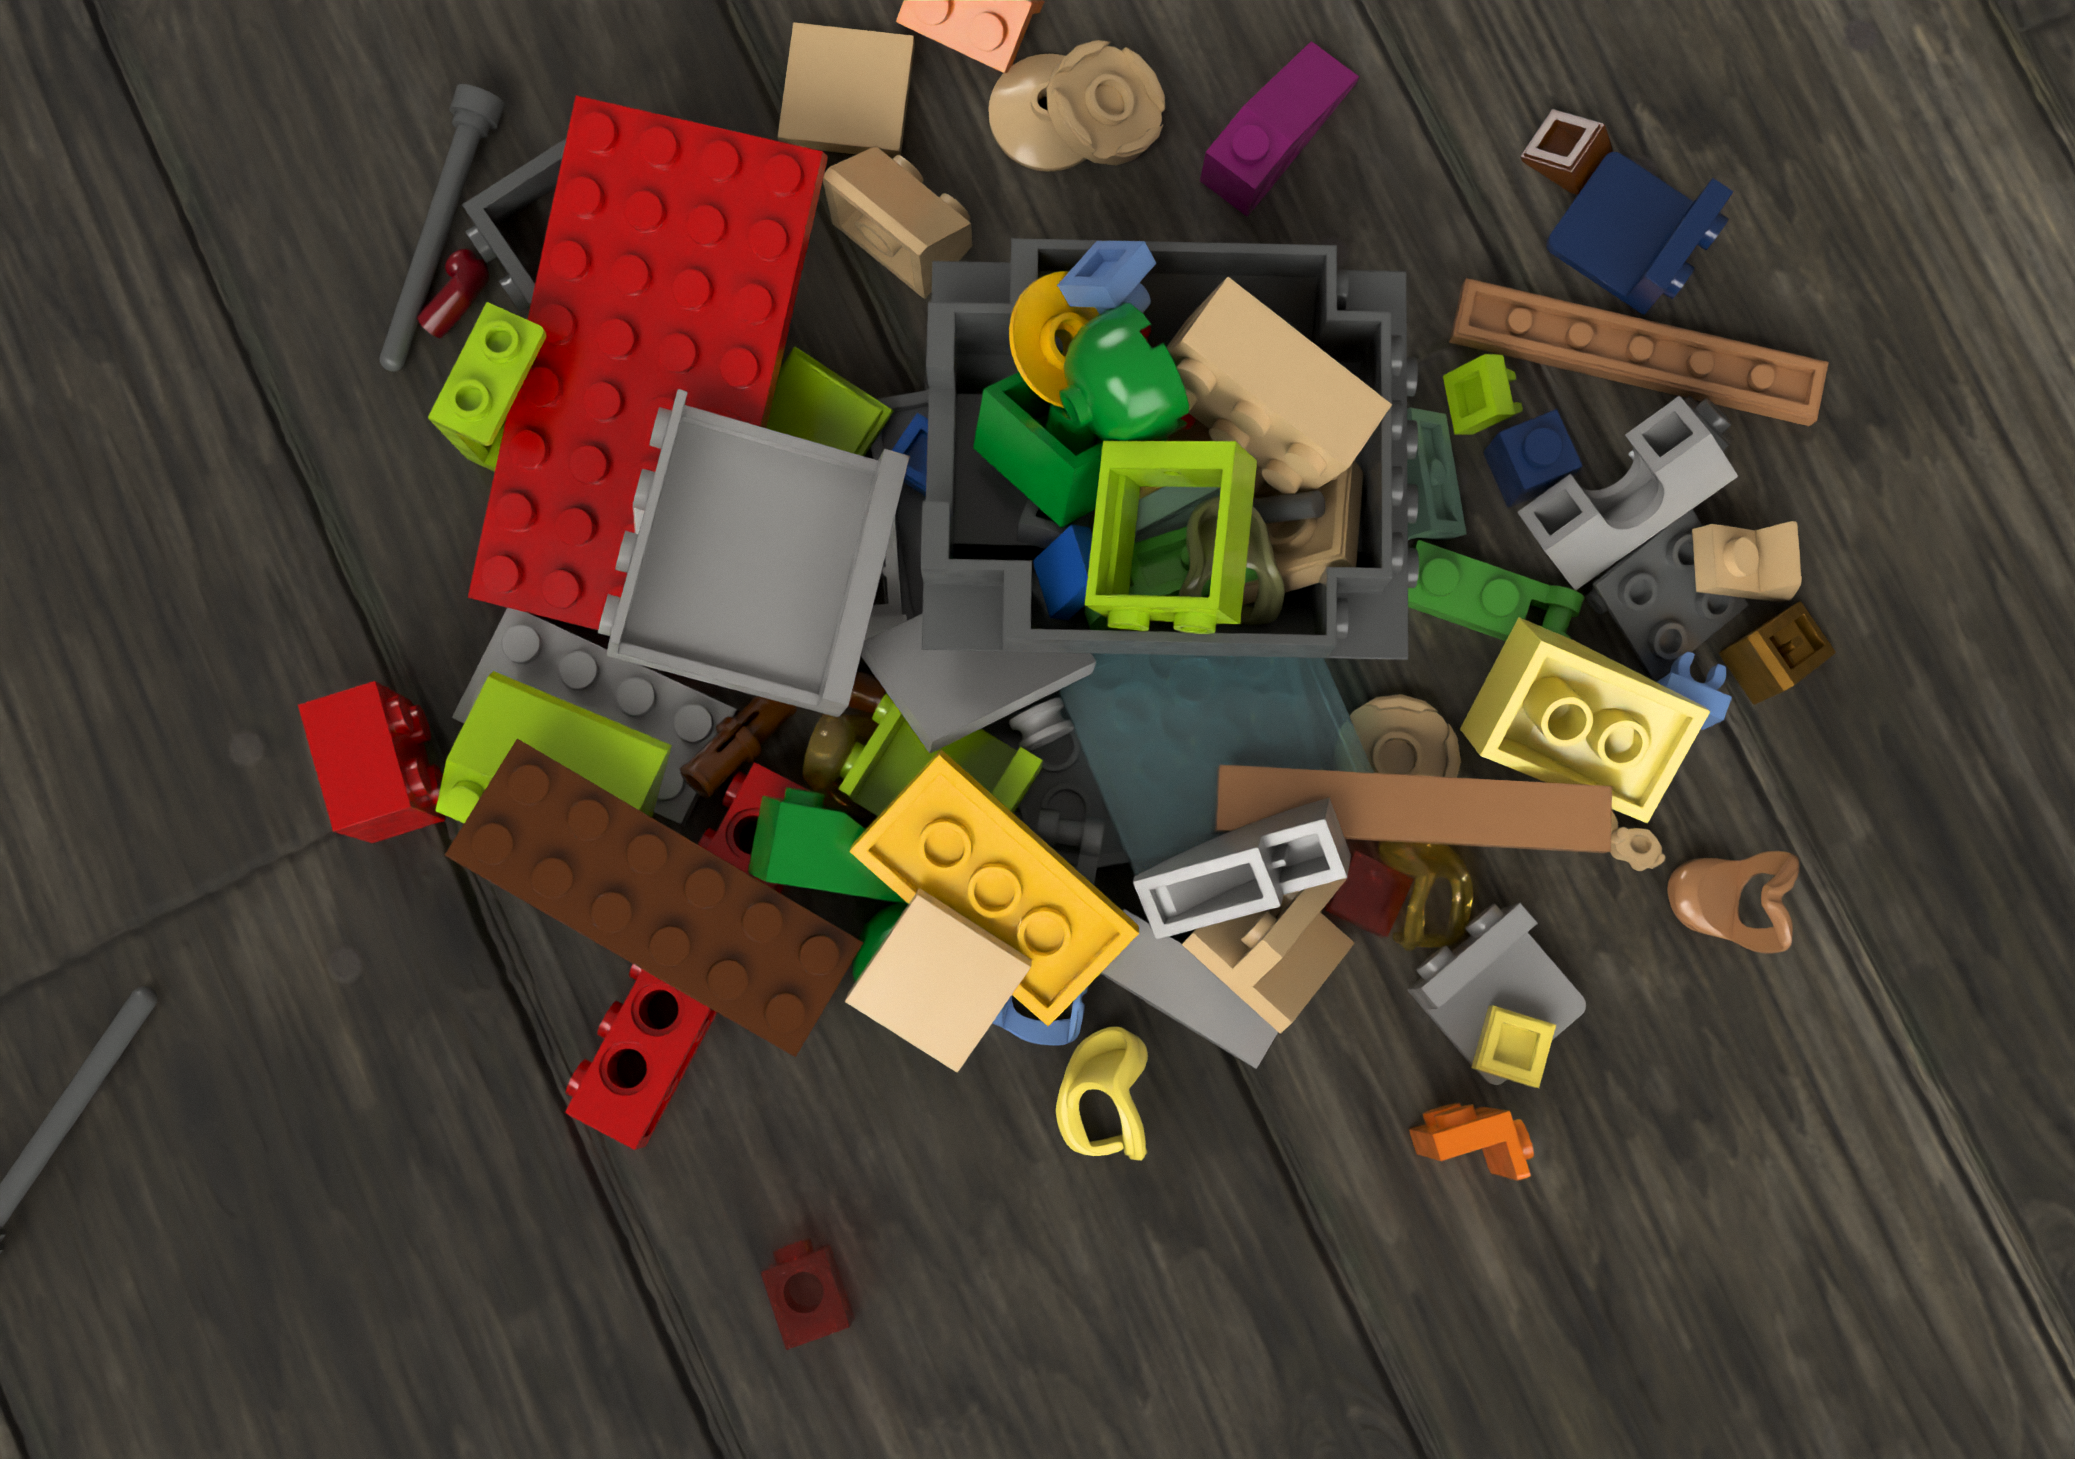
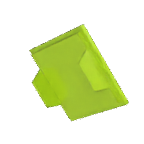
(824, 407)

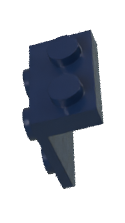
(1636, 231)

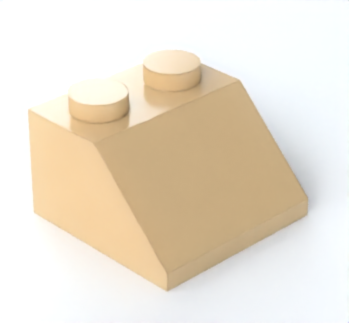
(896, 216)

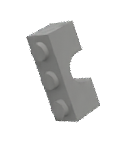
(1671, 473)

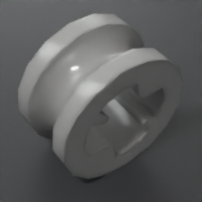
(1041, 724)

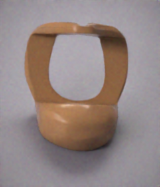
(1708, 894)

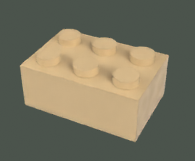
(1272, 391)

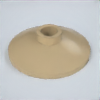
(1021, 125)

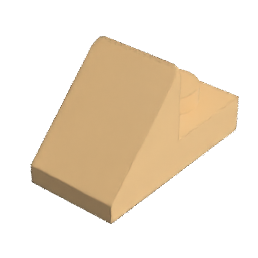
(1747, 561)

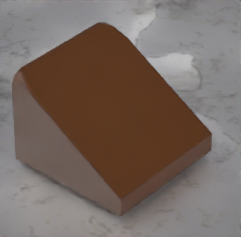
(1567, 149)

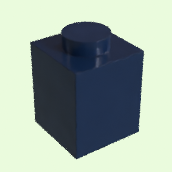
(1531, 457)

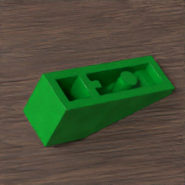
(809, 847)

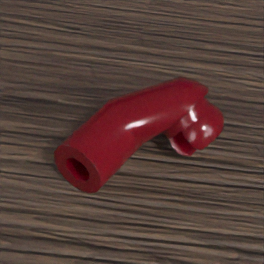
(456, 297)

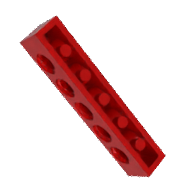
(597, 1092)

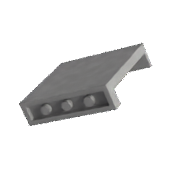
(753, 559)

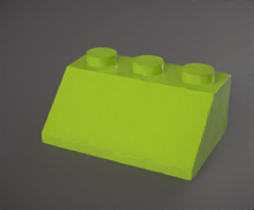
(581, 740)

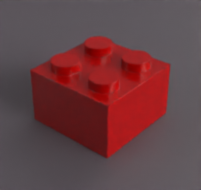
(372, 762)

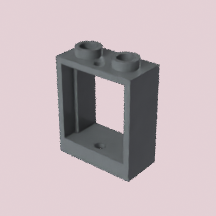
(503, 201)

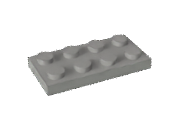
(610, 687)

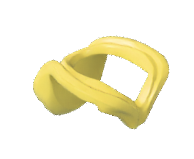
(1109, 1063)

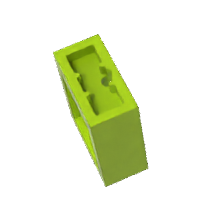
(1139, 464)

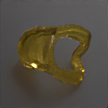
(828, 754)
(1427, 864)

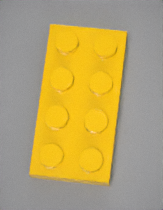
(999, 874)

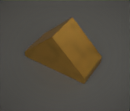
(1777, 654)

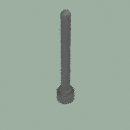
(474, 116)
(73, 1101)

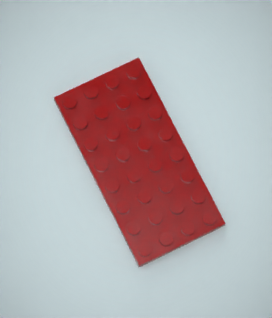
(656, 275)

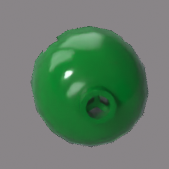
(1121, 381)

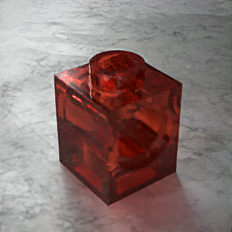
(802, 1323)

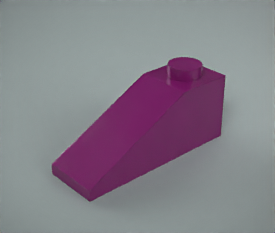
(1275, 127)

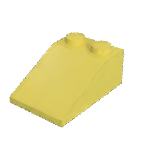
(1581, 719)

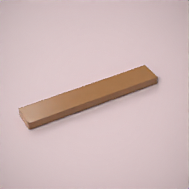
(1639, 352)
(1425, 807)

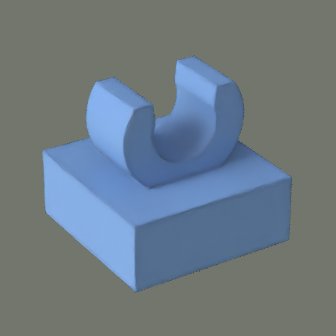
(1109, 276)
(1702, 693)

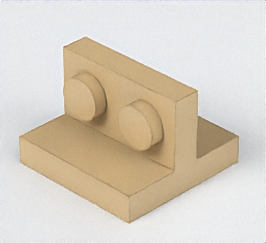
(1275, 955)

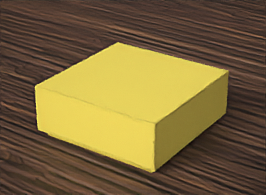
(1513, 1046)

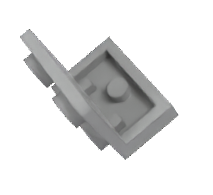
(1495, 968)

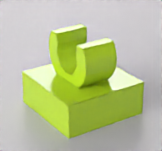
(1480, 394)

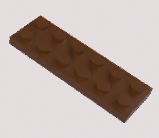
(654, 897)

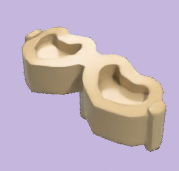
(1635, 846)

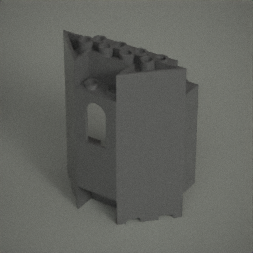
(984, 582)

